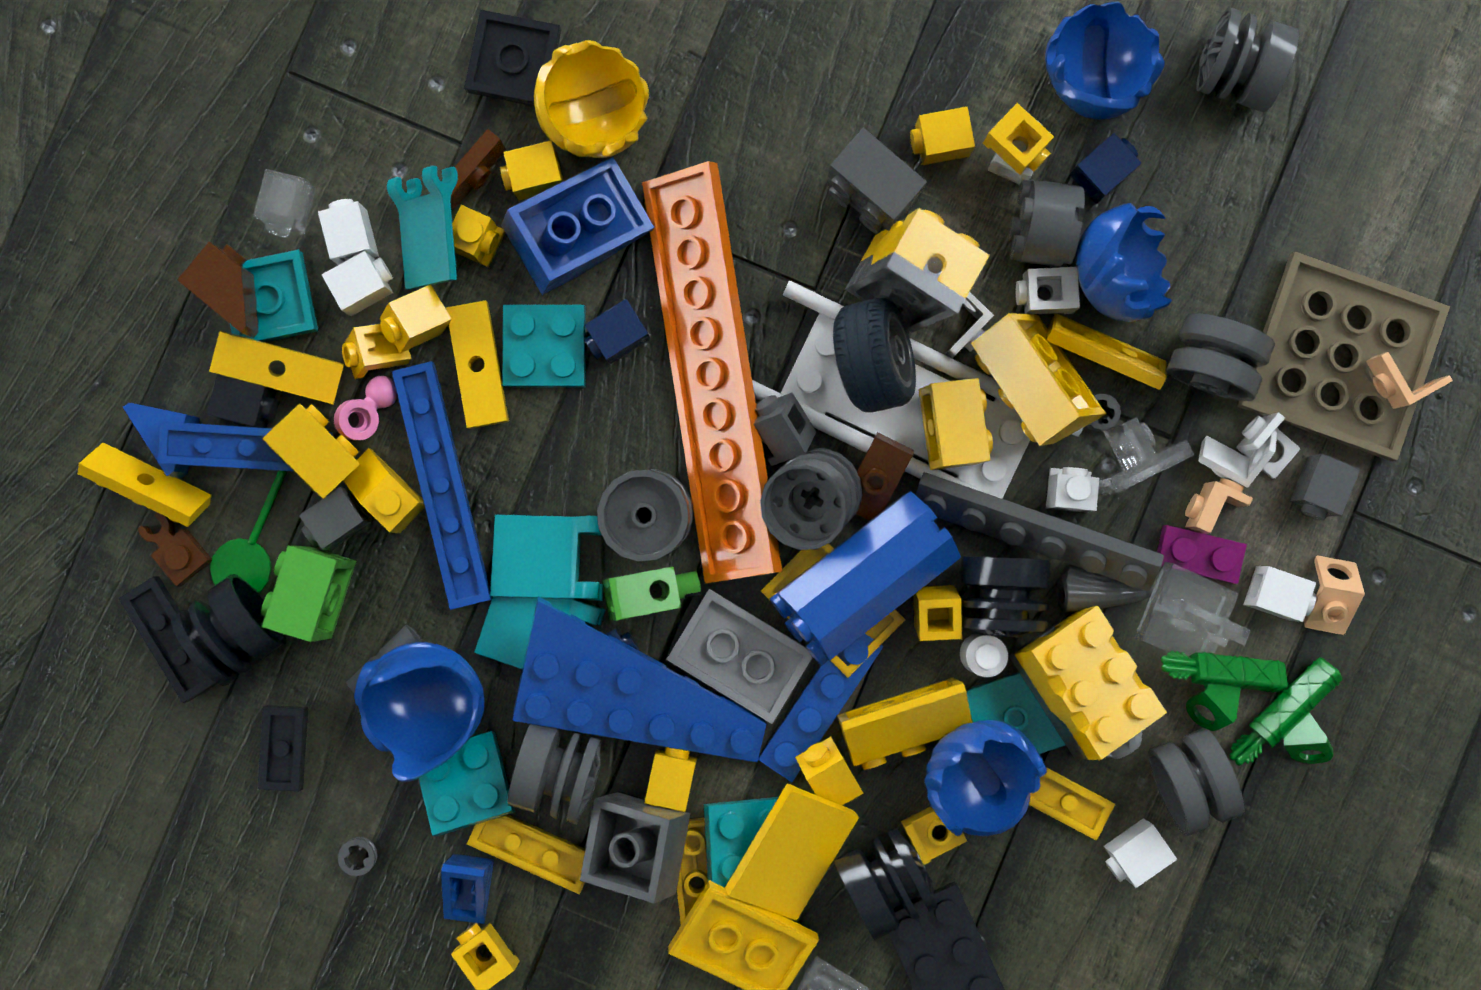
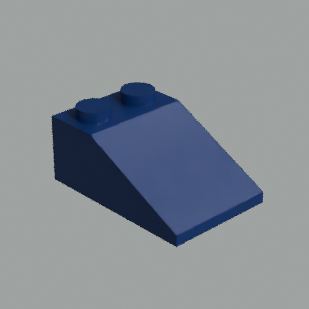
(576, 225)

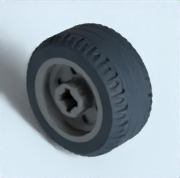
(874, 355)

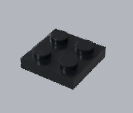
(509, 56)

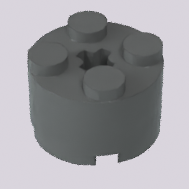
(1047, 223)

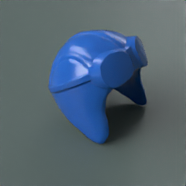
(419, 706)

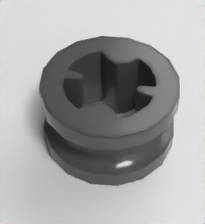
(1111, 404)
(368, 862)

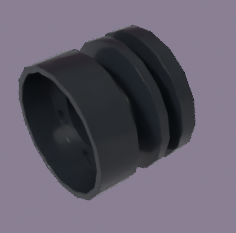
(1004, 594)
(226, 631)
(886, 883)

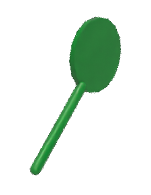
(246, 556)

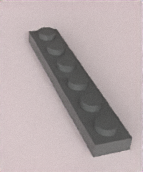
(1040, 532)

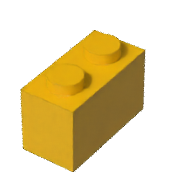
(955, 424)
(312, 450)

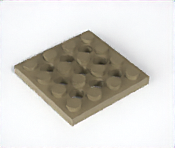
(1380, 303)

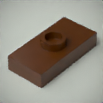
(475, 166)
(881, 473)

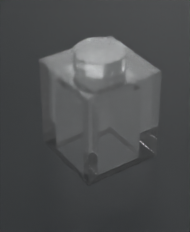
(284, 203)

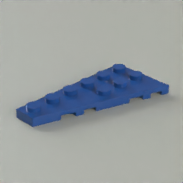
(609, 689)

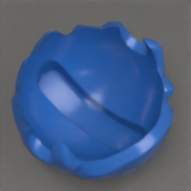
(1103, 60)
(1122, 264)
(983, 777)

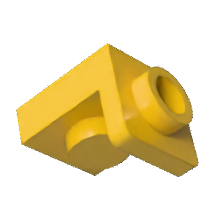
(370, 350)

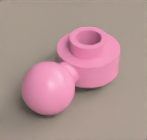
(379, 394)

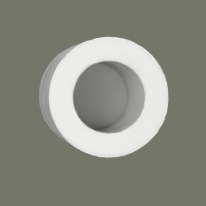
(983, 655)

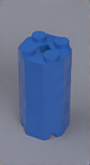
(866, 577)

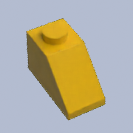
(383, 493)

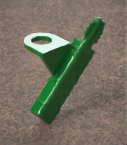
(1222, 680)
(1290, 719)

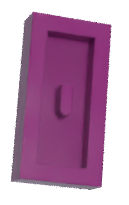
(1202, 553)

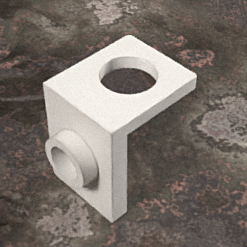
(982, 314)
(1258, 432)
(1233, 465)

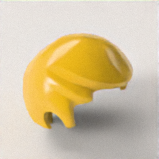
(590, 100)

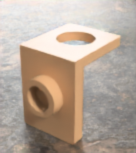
(1393, 386)
(1336, 598)

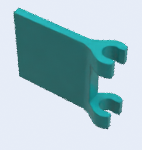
(426, 227)
(541, 557)
(510, 623)

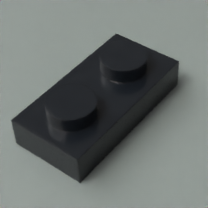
(282, 748)

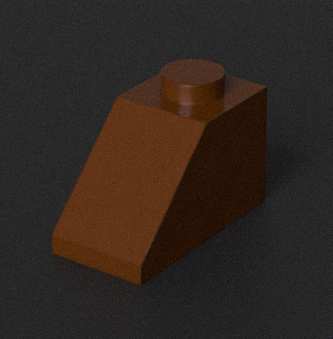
(224, 286)

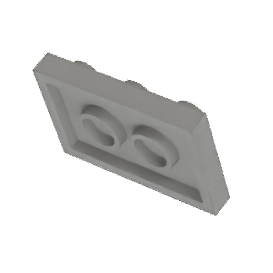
(740, 656)

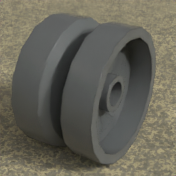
(1220, 356)
(621, 522)
(1196, 781)

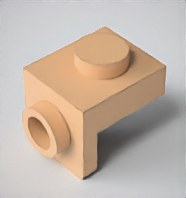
(1206, 507)

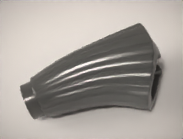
(1083, 589)

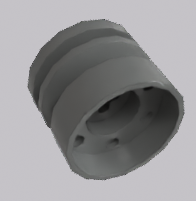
(1252, 61)
(794, 511)
(554, 772)

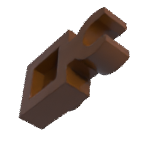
(177, 553)

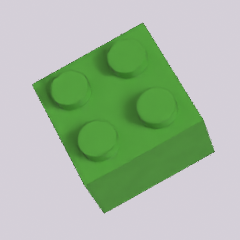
(307, 593)

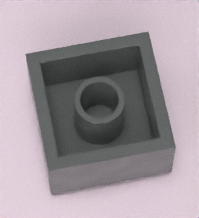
(874, 182)
(634, 847)

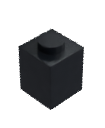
(242, 402)

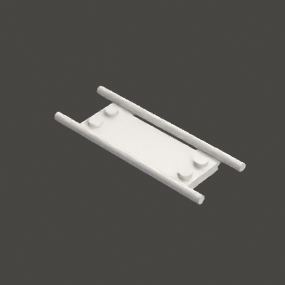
(820, 391)

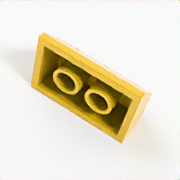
(1036, 378)
(904, 722)

